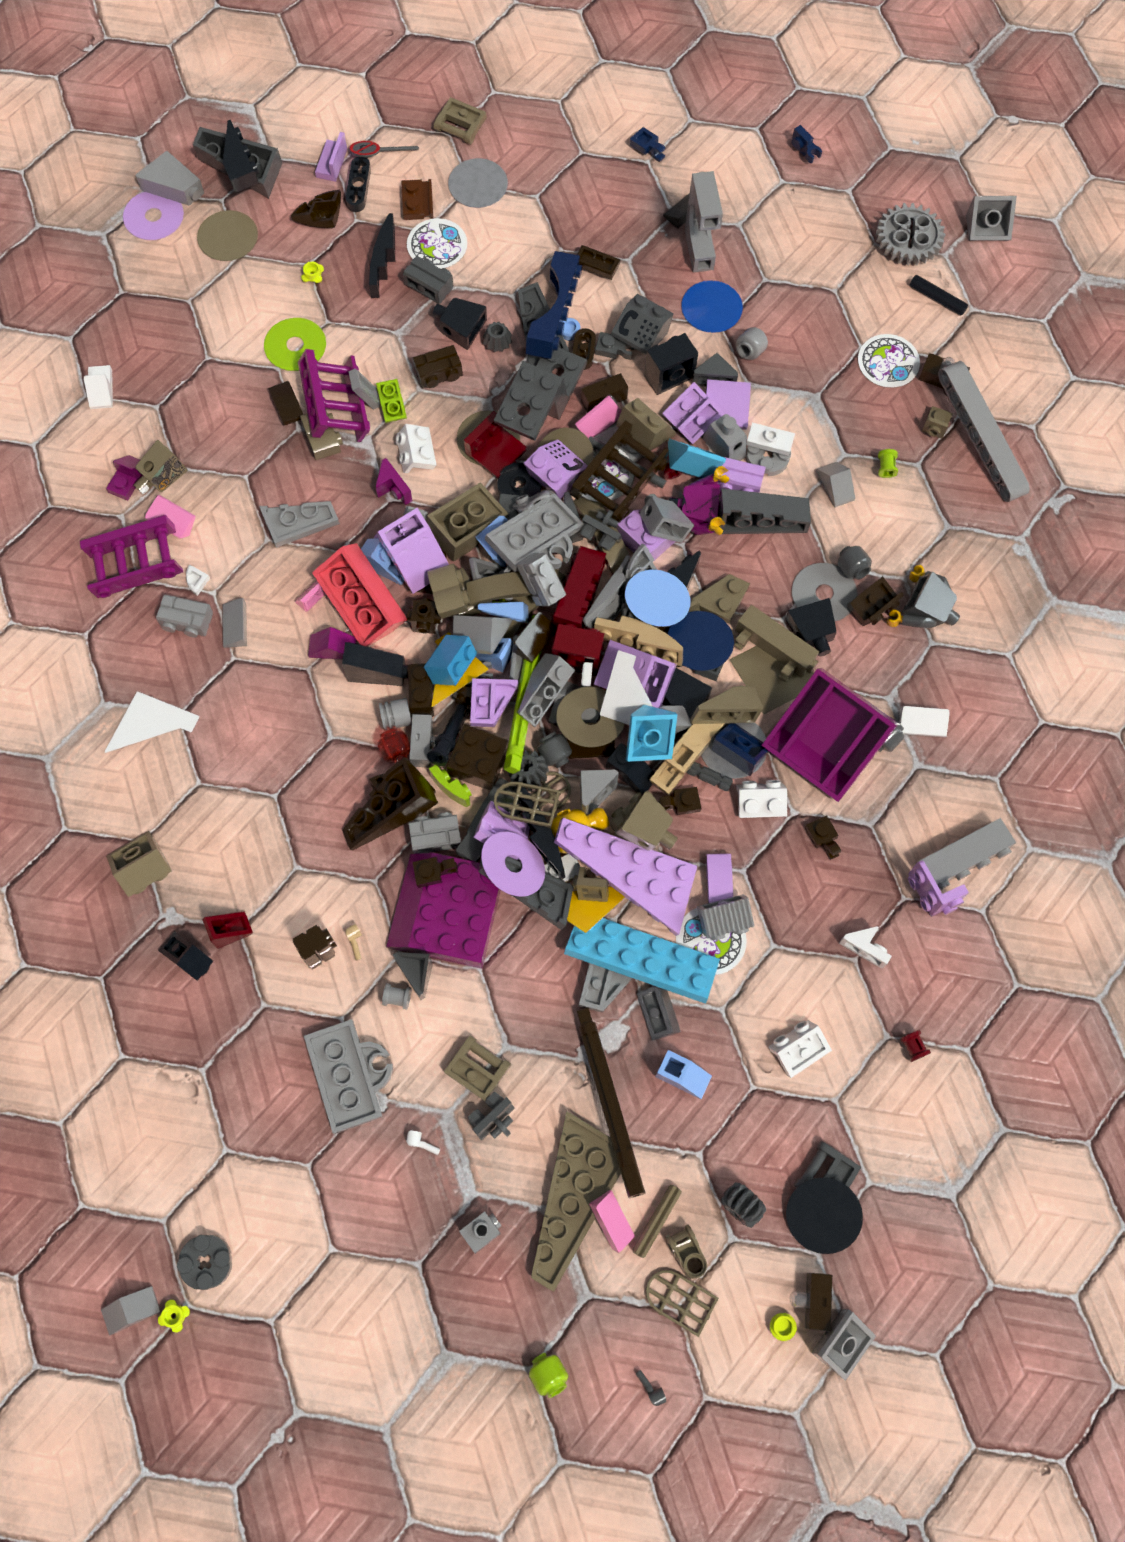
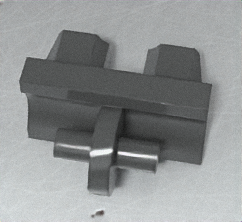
(609, 537)
(497, 1118)

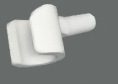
(414, 1140)

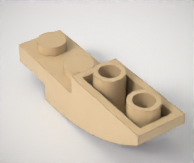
(642, 637)
(685, 753)

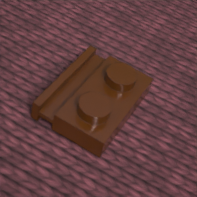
(417, 199)

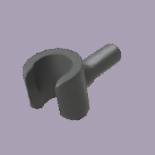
(656, 1396)

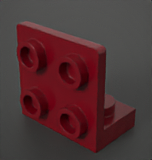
(493, 446)

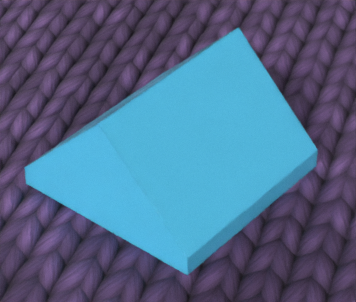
(693, 459)
(651, 734)

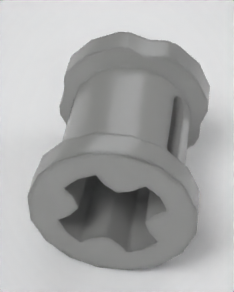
(396, 996)

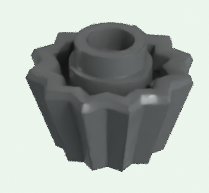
(497, 337)

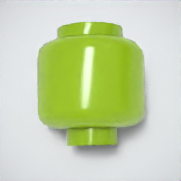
(548, 1375)

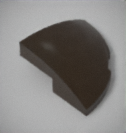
(321, 211)

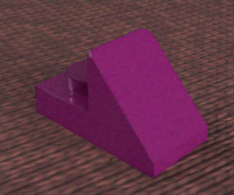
(125, 477)
(390, 480)

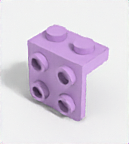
(930, 895)

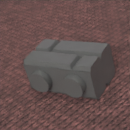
(428, 279)

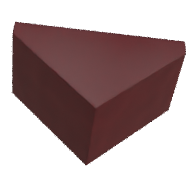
(227, 928)

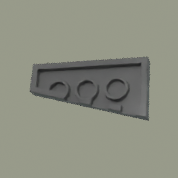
(533, 307)
(550, 901)

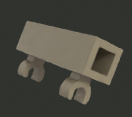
(777, 642)

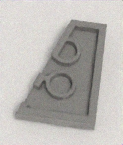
(295, 522)

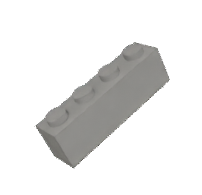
(969, 852)

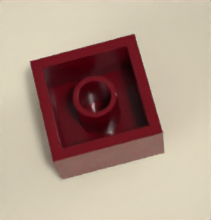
(579, 646)

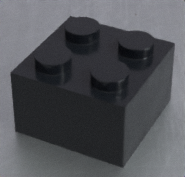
(670, 363)

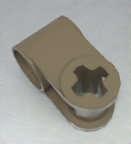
(687, 1250)

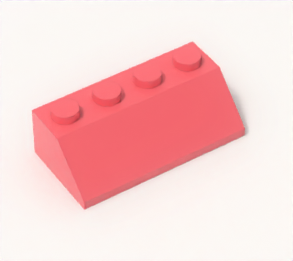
(359, 595)

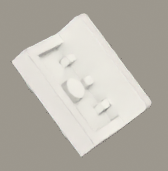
(415, 448)
(762, 799)

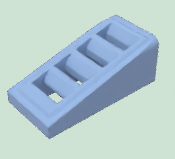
(515, 610)

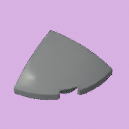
(639, 562)

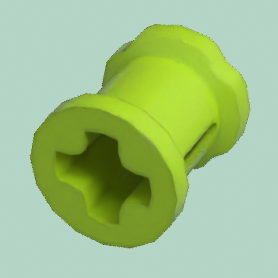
(888, 463)

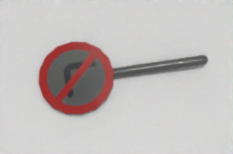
(370, 148)

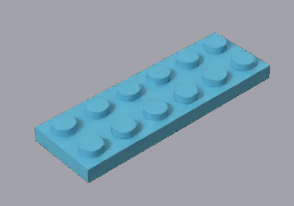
(645, 958)

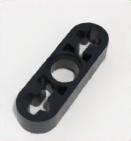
(360, 191)

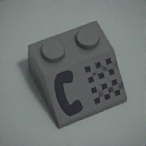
(642, 324)

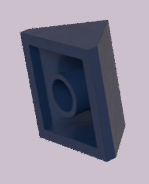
(739, 748)

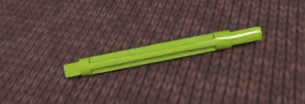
(519, 724)

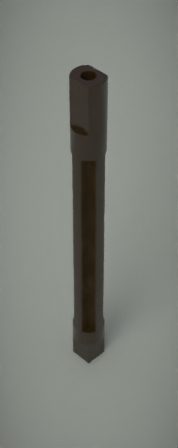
(610, 1105)

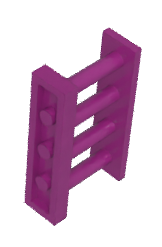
(317, 404)
(125, 537)

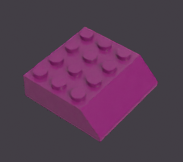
(829, 734)
(446, 918)

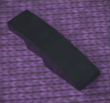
(383, 252)
(543, 838)

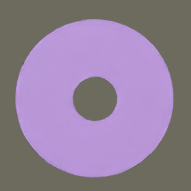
(140, 227)
(493, 859)

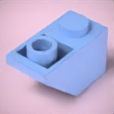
(381, 561)
(683, 1074)

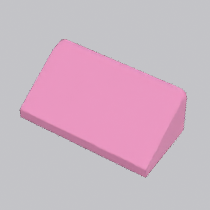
(599, 418)
(180, 517)
(310, 596)
(612, 1221)

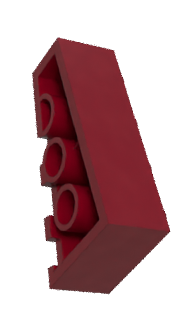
(580, 587)

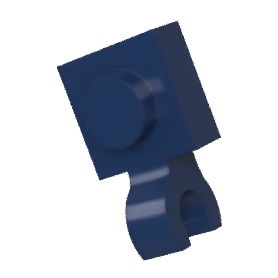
(646, 142)
(804, 144)

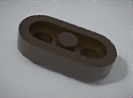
(585, 350)

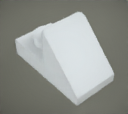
(99, 387)
(860, 944)

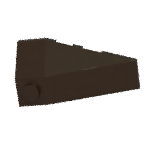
(395, 802)

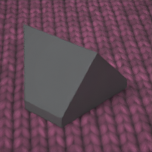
(416, 969)

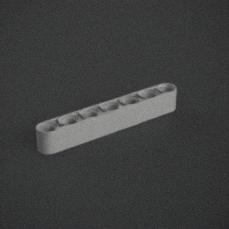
(983, 431)

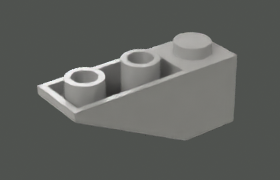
(543, 687)

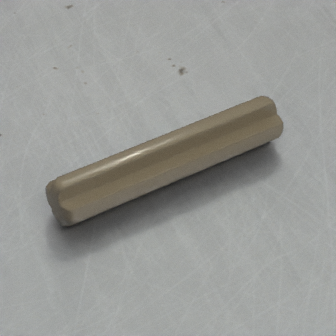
(657, 1221)

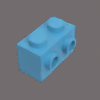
(450, 660)

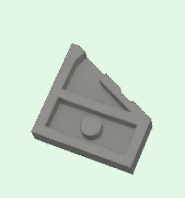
(601, 988)

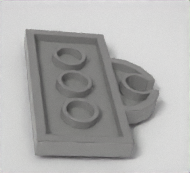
(537, 530)
(347, 1075)

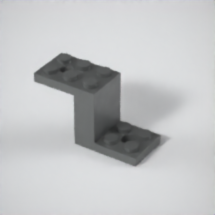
(541, 392)

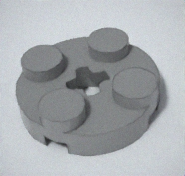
(773, 465)

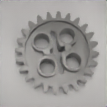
(895, 233)

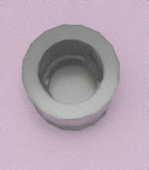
(395, 714)

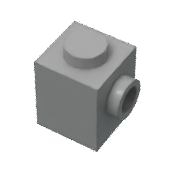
(481, 1231)

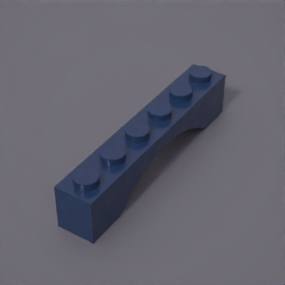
(544, 332)

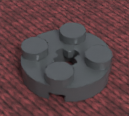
(189, 1262)

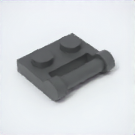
(841, 1168)

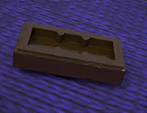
(598, 262)

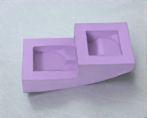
(719, 877)

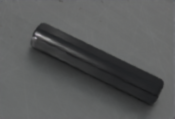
(939, 294)

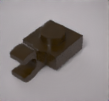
(683, 800)
(823, 834)
(429, 870)

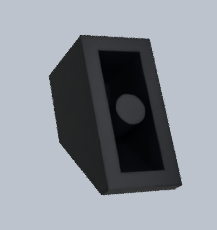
(633, 773)
(186, 956)

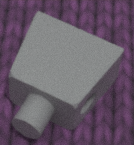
(726, 438)
(665, 519)

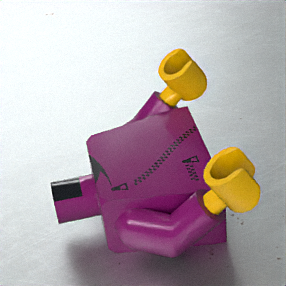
(701, 502)

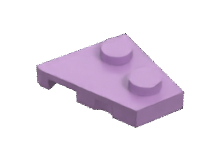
(490, 700)

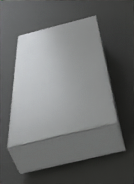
(364, 389)

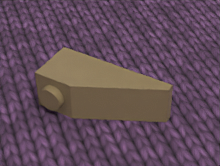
(734, 705)

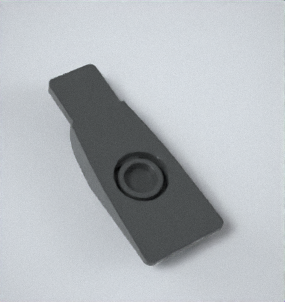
(470, 847)

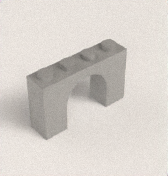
(703, 215)

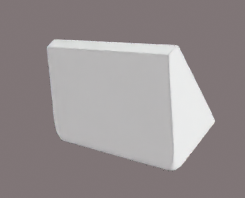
(924, 721)

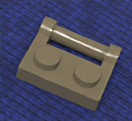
(463, 115)
(471, 1074)

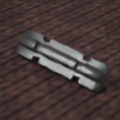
(710, 776)

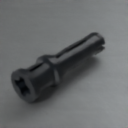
(445, 742)

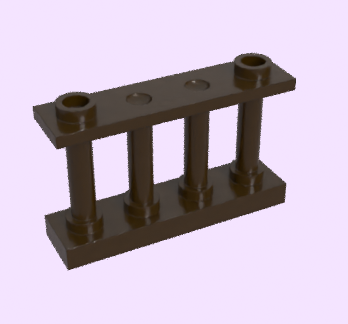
(610, 453)

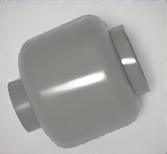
(751, 343)

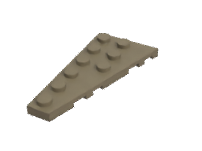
(582, 1173)

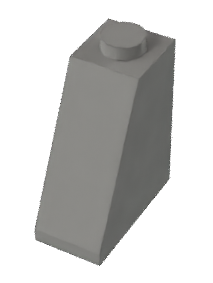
(170, 180)

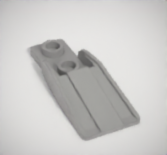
(611, 598)

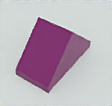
(329, 644)

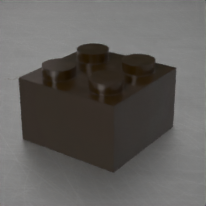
(477, 757)

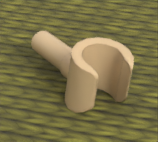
(352, 933)

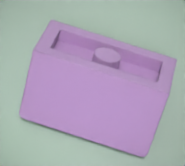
(332, 158)

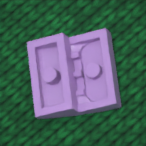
(731, 398)
(692, 413)
(493, 822)

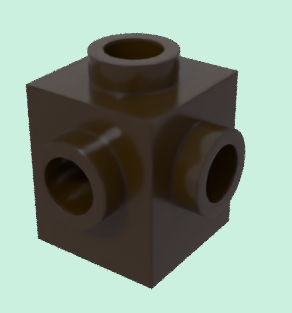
(423, 616)

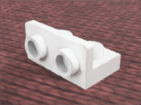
(800, 1047)

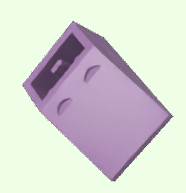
(412, 549)
(652, 671)

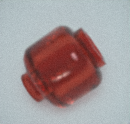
(393, 745)

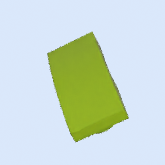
(391, 400)
(454, 789)

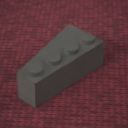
(210, 149)
(762, 513)

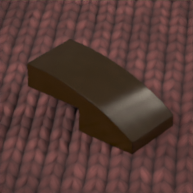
(286, 403)

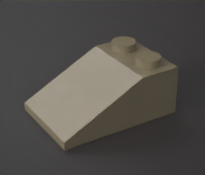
(462, 519)

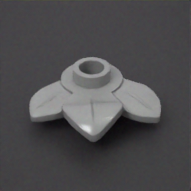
(526, 503)

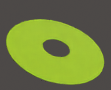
(276, 342)

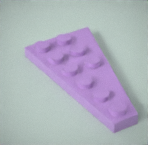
(643, 876)

